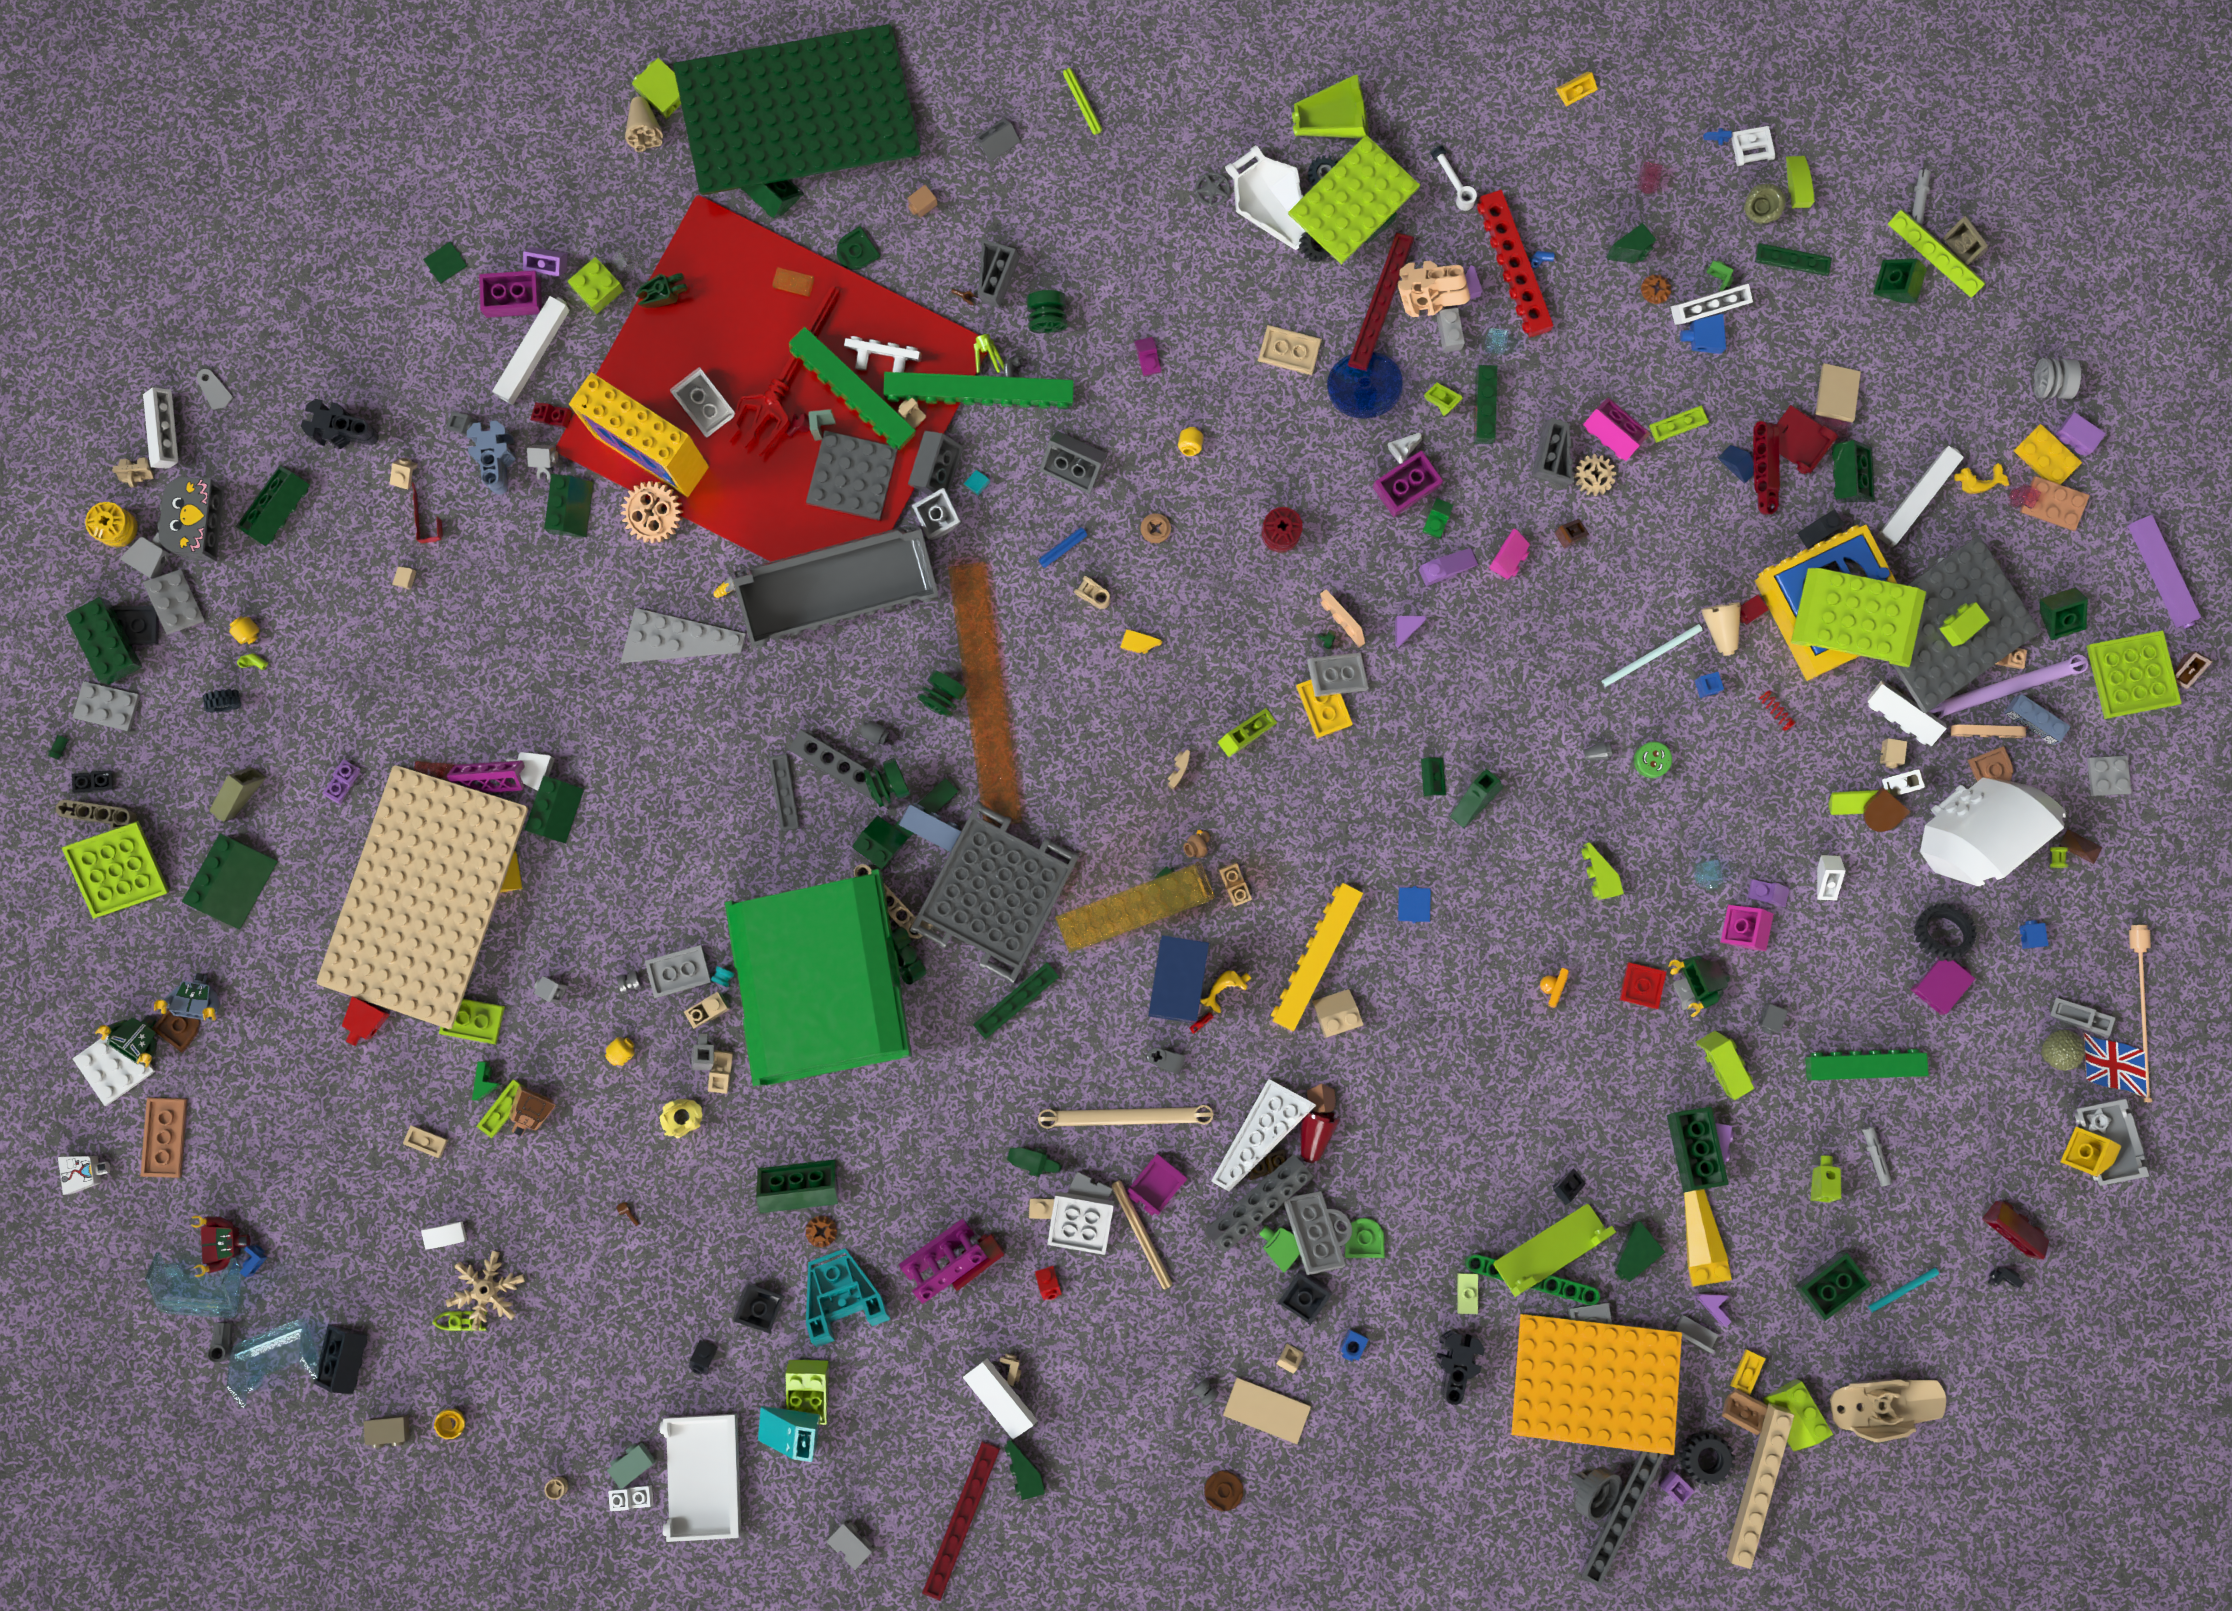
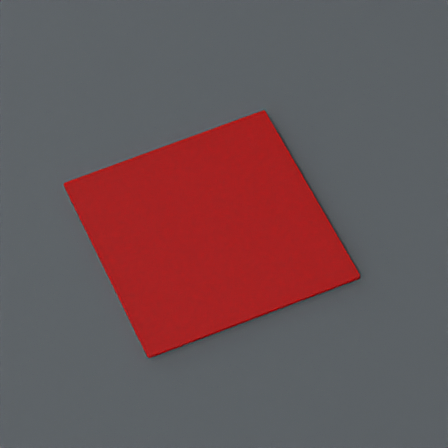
(740, 338)

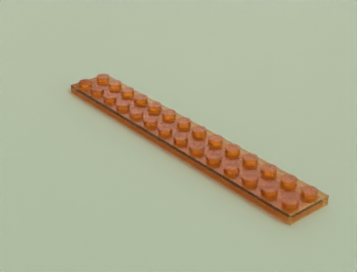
(984, 691)

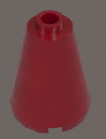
(1316, 1133)

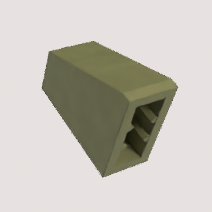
(235, 793)

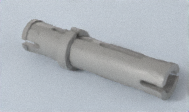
(1921, 190)
(1877, 1156)

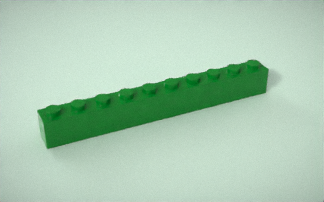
(978, 389)

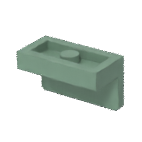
(820, 418)

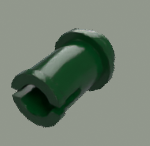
(58, 747)

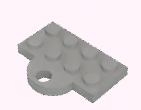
(1317, 1232)

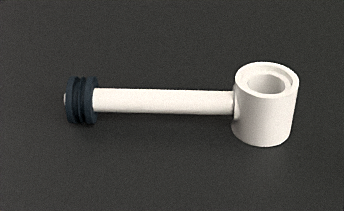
(1439, 153)

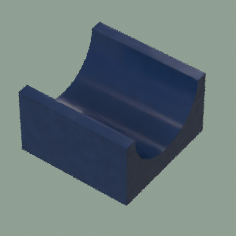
(1178, 979)

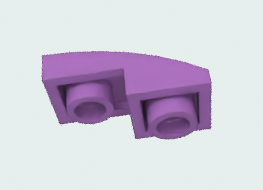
(342, 781)

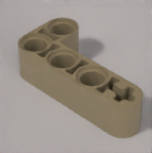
(96, 813)

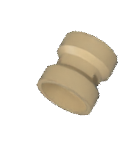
(552, 1488)

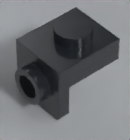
(2009, 1276)
(702, 1357)

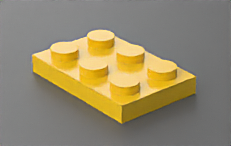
(2047, 455)
(1325, 713)

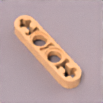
(1988, 731)

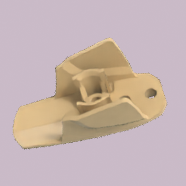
(1888, 1407)

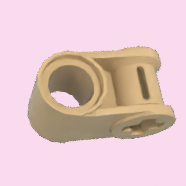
(1090, 591)

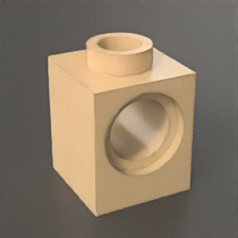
(1893, 753)

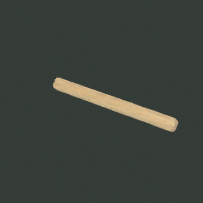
(1141, 1234)

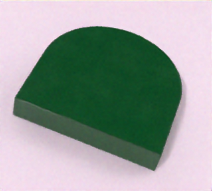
(856, 250)

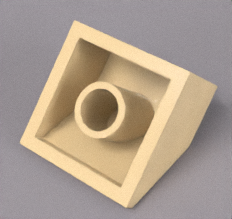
(1337, 1013)

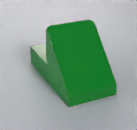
(1438, 518)
(481, 1086)

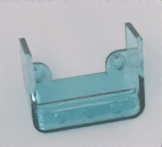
(194, 1295)
(269, 1353)

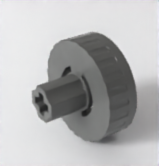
(1596, 1492)

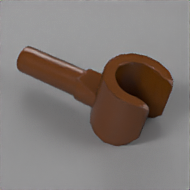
(966, 296)
(623, 1208)

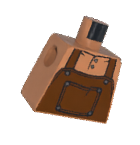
(529, 1110)

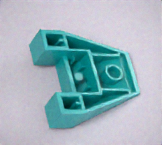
(839, 1291)

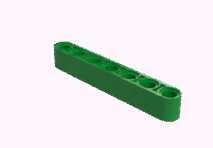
(1560, 1283)

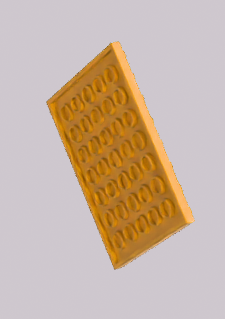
(1597, 1383)

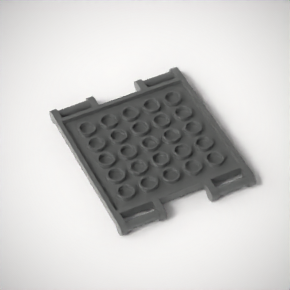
(995, 892)

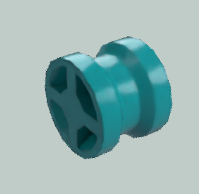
(722, 976)

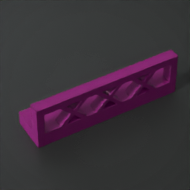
(494, 770)

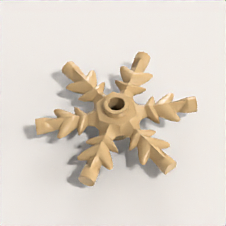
(490, 1295)

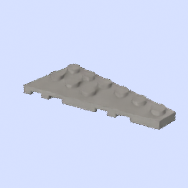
(668, 637)

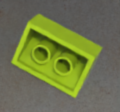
(1808, 1423)

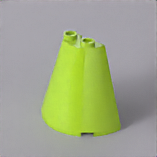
(1333, 112)

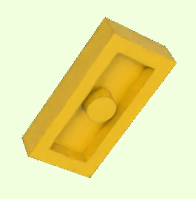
(1747, 1372)

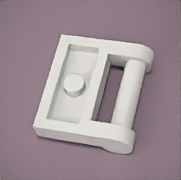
(1750, 140)

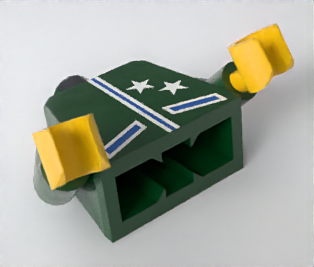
(1704, 979)
(132, 1038)

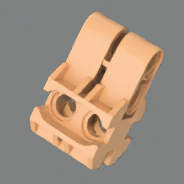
(1432, 287)

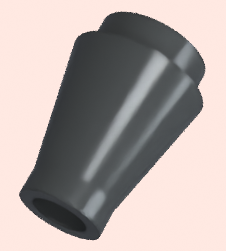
(1600, 751)

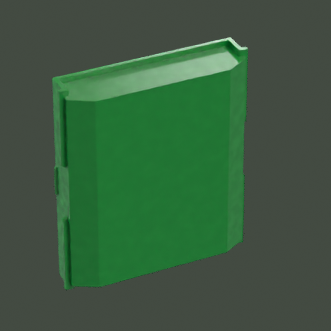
(818, 980)

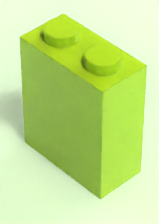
(658, 87)

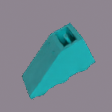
(789, 1432)

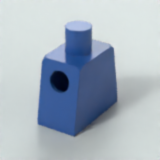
(1706, 334)

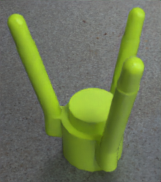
(986, 344)

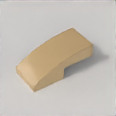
(720, 1073)

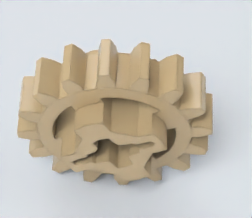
(1595, 466)

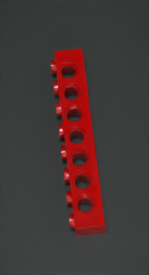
(1496, 202)

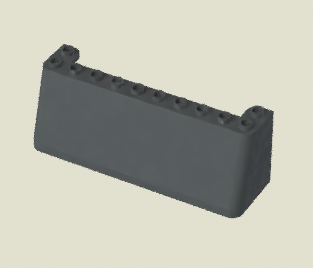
(834, 584)

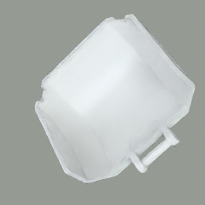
(1989, 829)

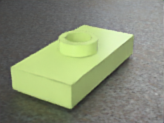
(1467, 1293)

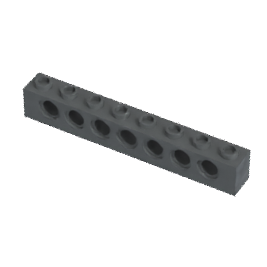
(1621, 1517)

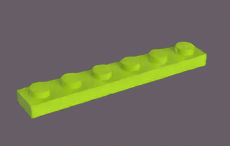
(1936, 253)

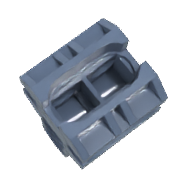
(492, 454)

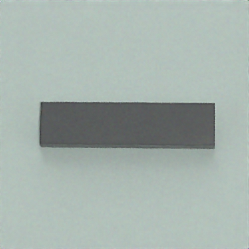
(784, 792)

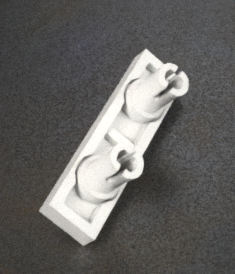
(873, 346)

